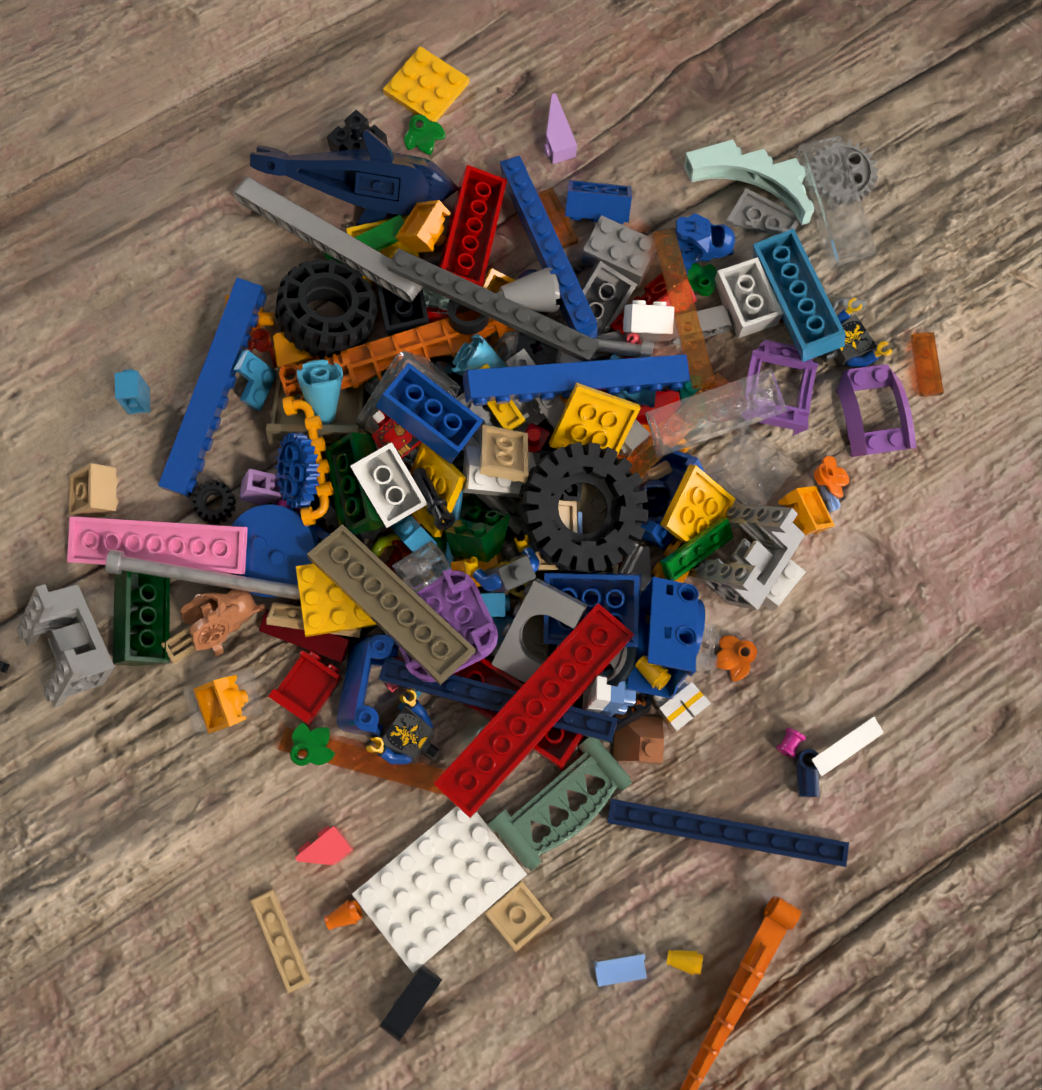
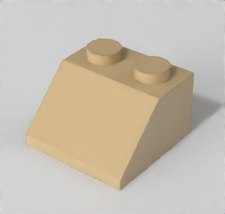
(93, 491)

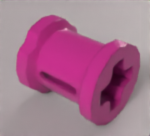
(790, 743)

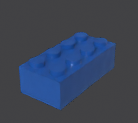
(429, 413)

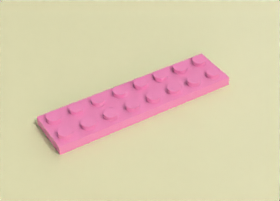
(180, 544)

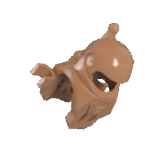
(218, 616)

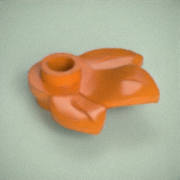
(831, 475)
(731, 657)

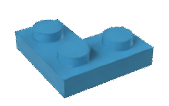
(259, 378)

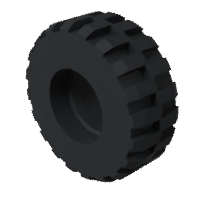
(329, 282)

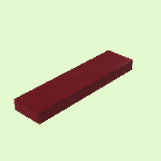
(328, 644)

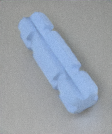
(832, 503)

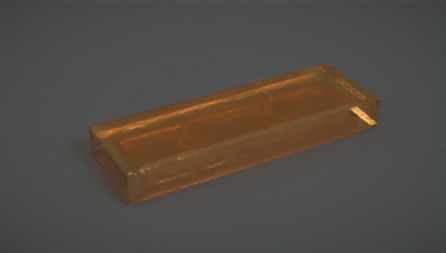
(557, 217)
(927, 364)

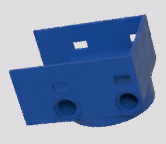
(671, 636)

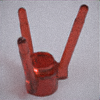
(262, 343)

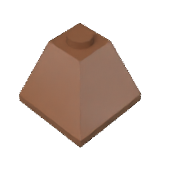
(640, 741)

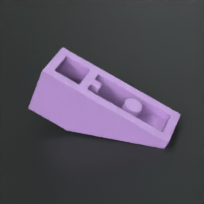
(559, 138)
(260, 488)

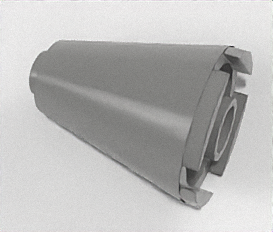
(534, 291)

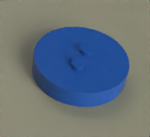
(276, 543)

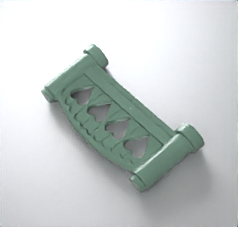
(516, 829)

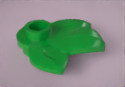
(423, 137)
(702, 279)
(314, 743)

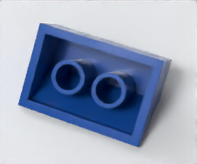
(597, 199)

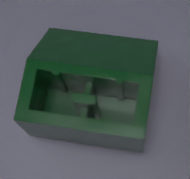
(478, 534)

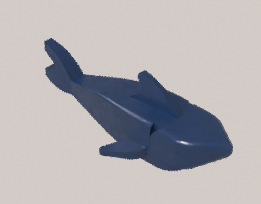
(367, 178)

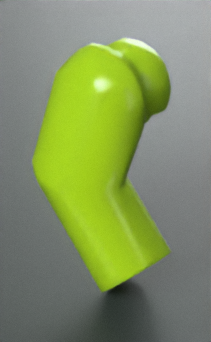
(383, 542)

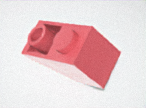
(327, 849)

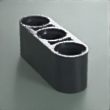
(410, 1003)

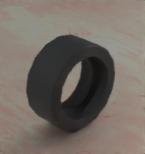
(465, 327)

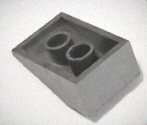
(606, 294)

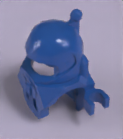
(702, 240)

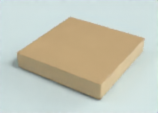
(518, 916)

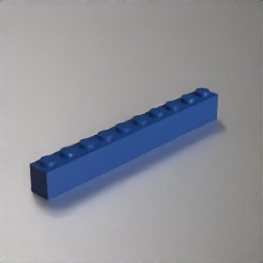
(547, 246)
(559, 379)
(212, 388)

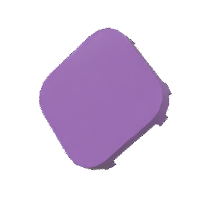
(463, 608)

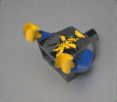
(859, 346)
(508, 573)
(407, 736)

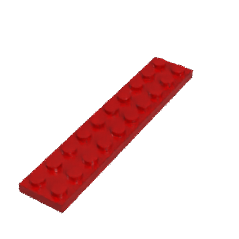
(533, 710)

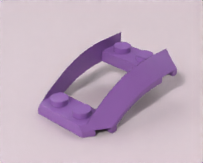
(787, 355)
(882, 440)

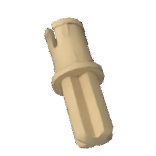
(657, 472)

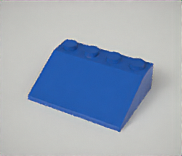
(613, 591)

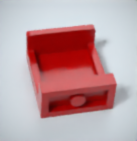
(307, 687)

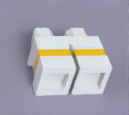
(682, 707)

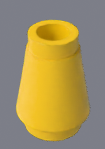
(654, 674)
(686, 961)

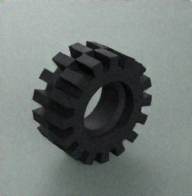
(213, 489)

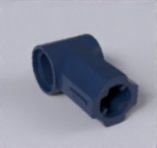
(807, 776)

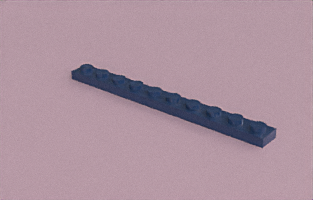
(494, 699)
(728, 832)

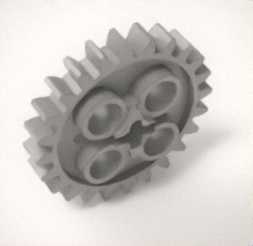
(864, 170)

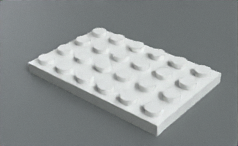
(438, 886)

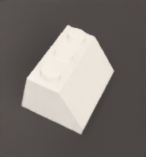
(389, 484)
(483, 484)

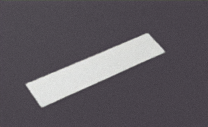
(847, 746)

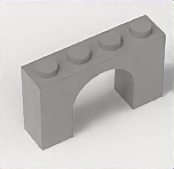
(540, 600)

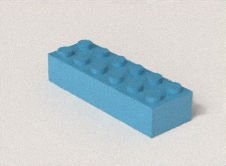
(800, 295)

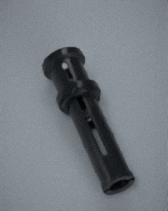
(436, 506)

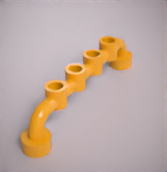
(324, 488)

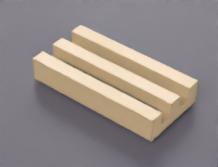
(175, 638)

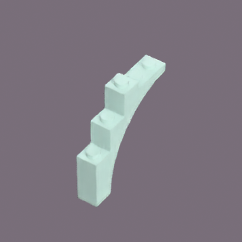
(756, 168)

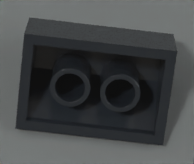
(400, 314)

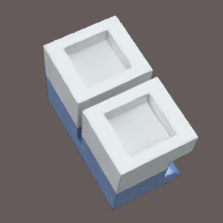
(607, 698)

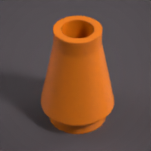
(344, 915)

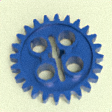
(297, 470)

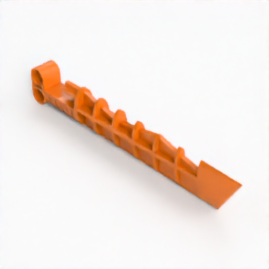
(375, 357)
(778, 919)

